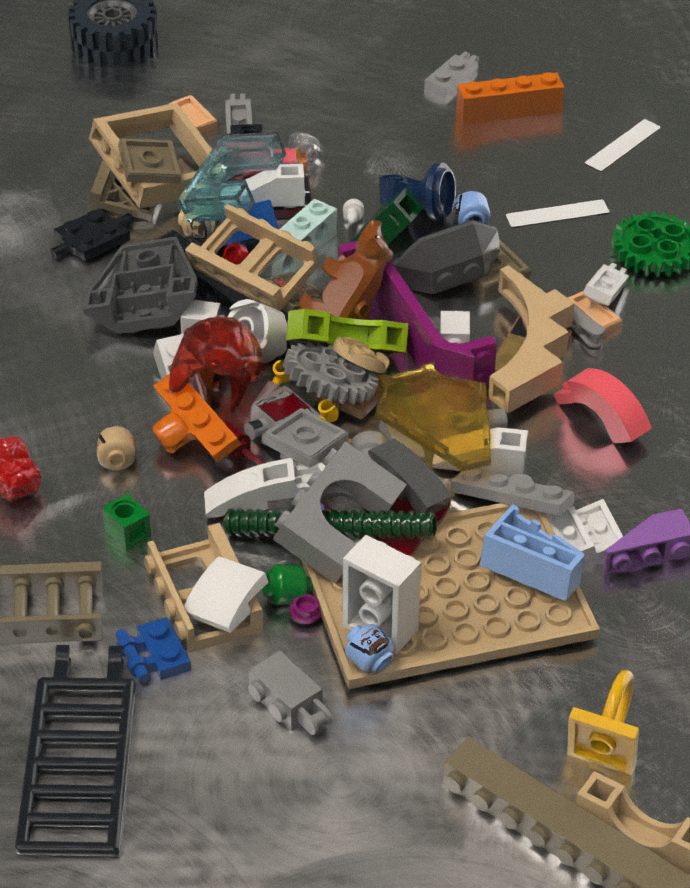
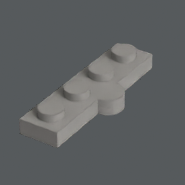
(515, 490)

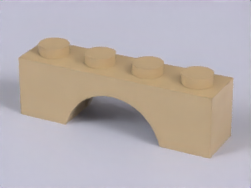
(613, 805)

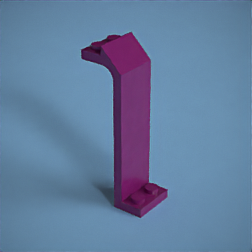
(467, 360)

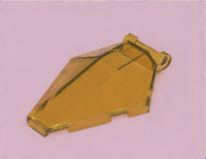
(438, 414)

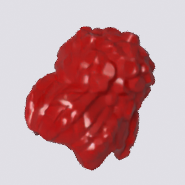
(17, 470)

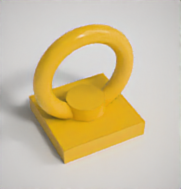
(606, 737)

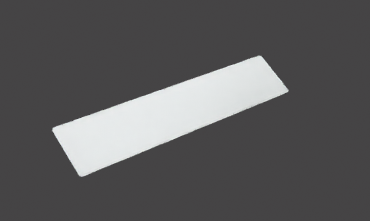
(622, 145)
(557, 213)

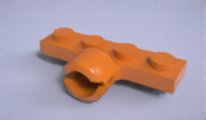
(192, 420)

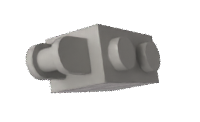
(288, 693)

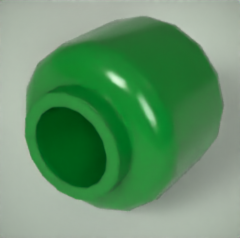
(286, 584)

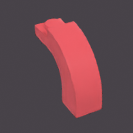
(610, 400)

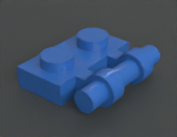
(162, 647)

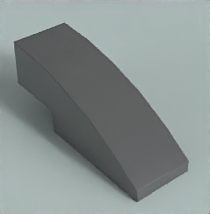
(423, 487)

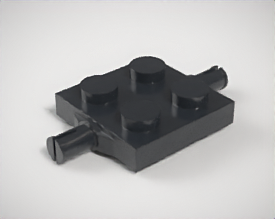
(91, 234)

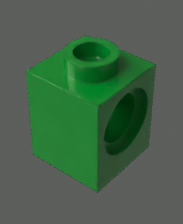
(126, 521)

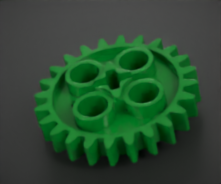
(653, 243)

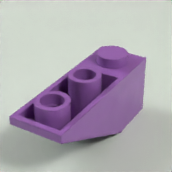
(654, 541)

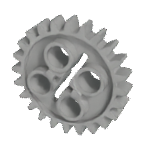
(329, 374)

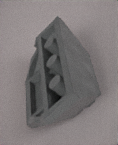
(449, 257)

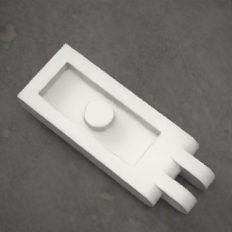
(606, 284)

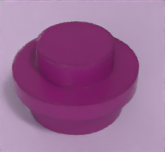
(305, 609)

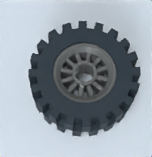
(113, 31)

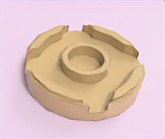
(361, 355)

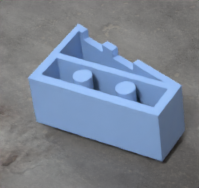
(531, 555)

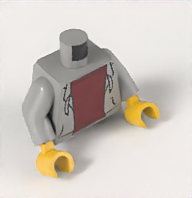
(278, 403)

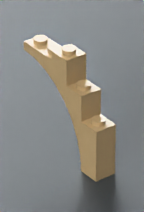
(537, 363)

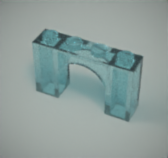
(229, 157)

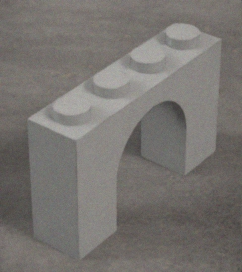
(347, 475)

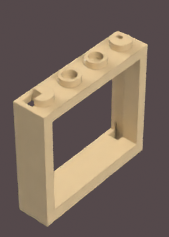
(105, 139)

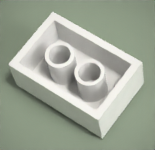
(381, 590)

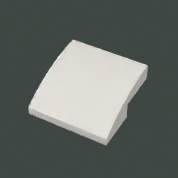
(587, 529)
(224, 593)

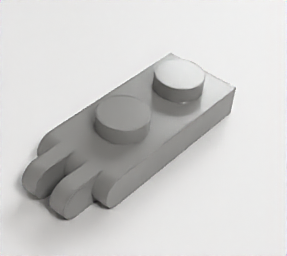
(451, 73)
(237, 111)

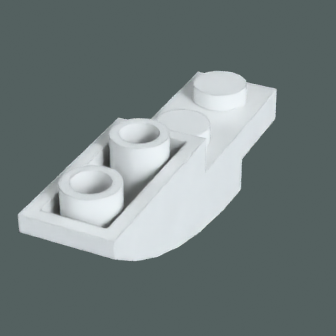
(258, 485)

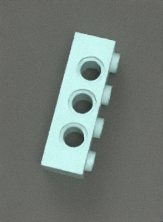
(313, 224)

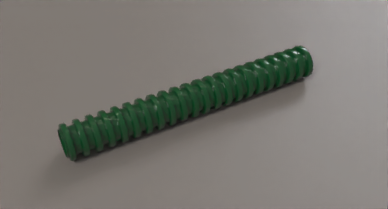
(347, 523)

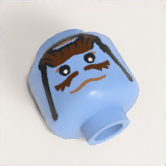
(471, 206)
(369, 648)

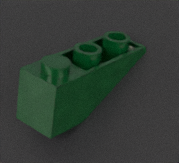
(395, 215)

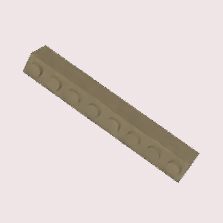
(555, 822)

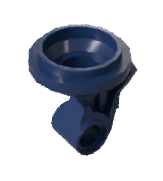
(434, 191)

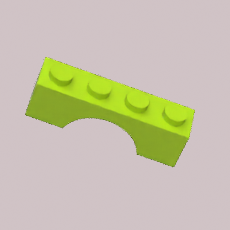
(324, 328)

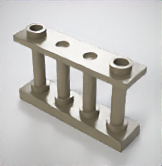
(51, 580)

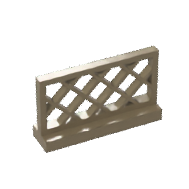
(106, 188)

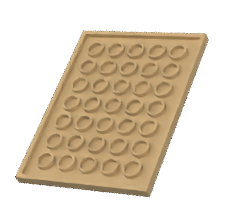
(464, 607)

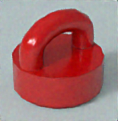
(235, 253)

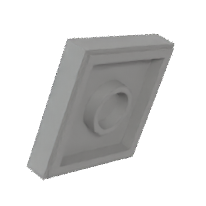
(305, 437)

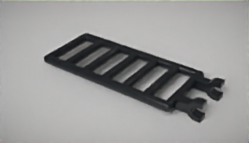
(118, 765)

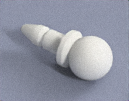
(353, 210)

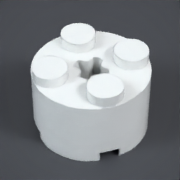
(265, 323)

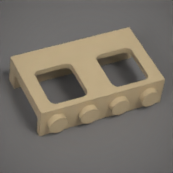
(245, 276)
(205, 552)

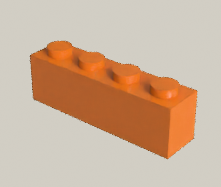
(510, 98)

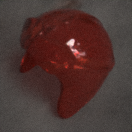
(223, 348)

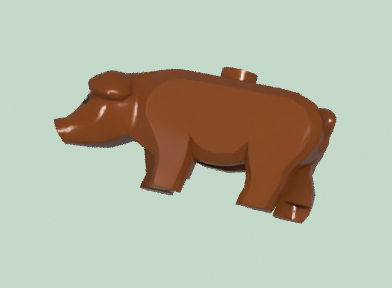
(353, 278)

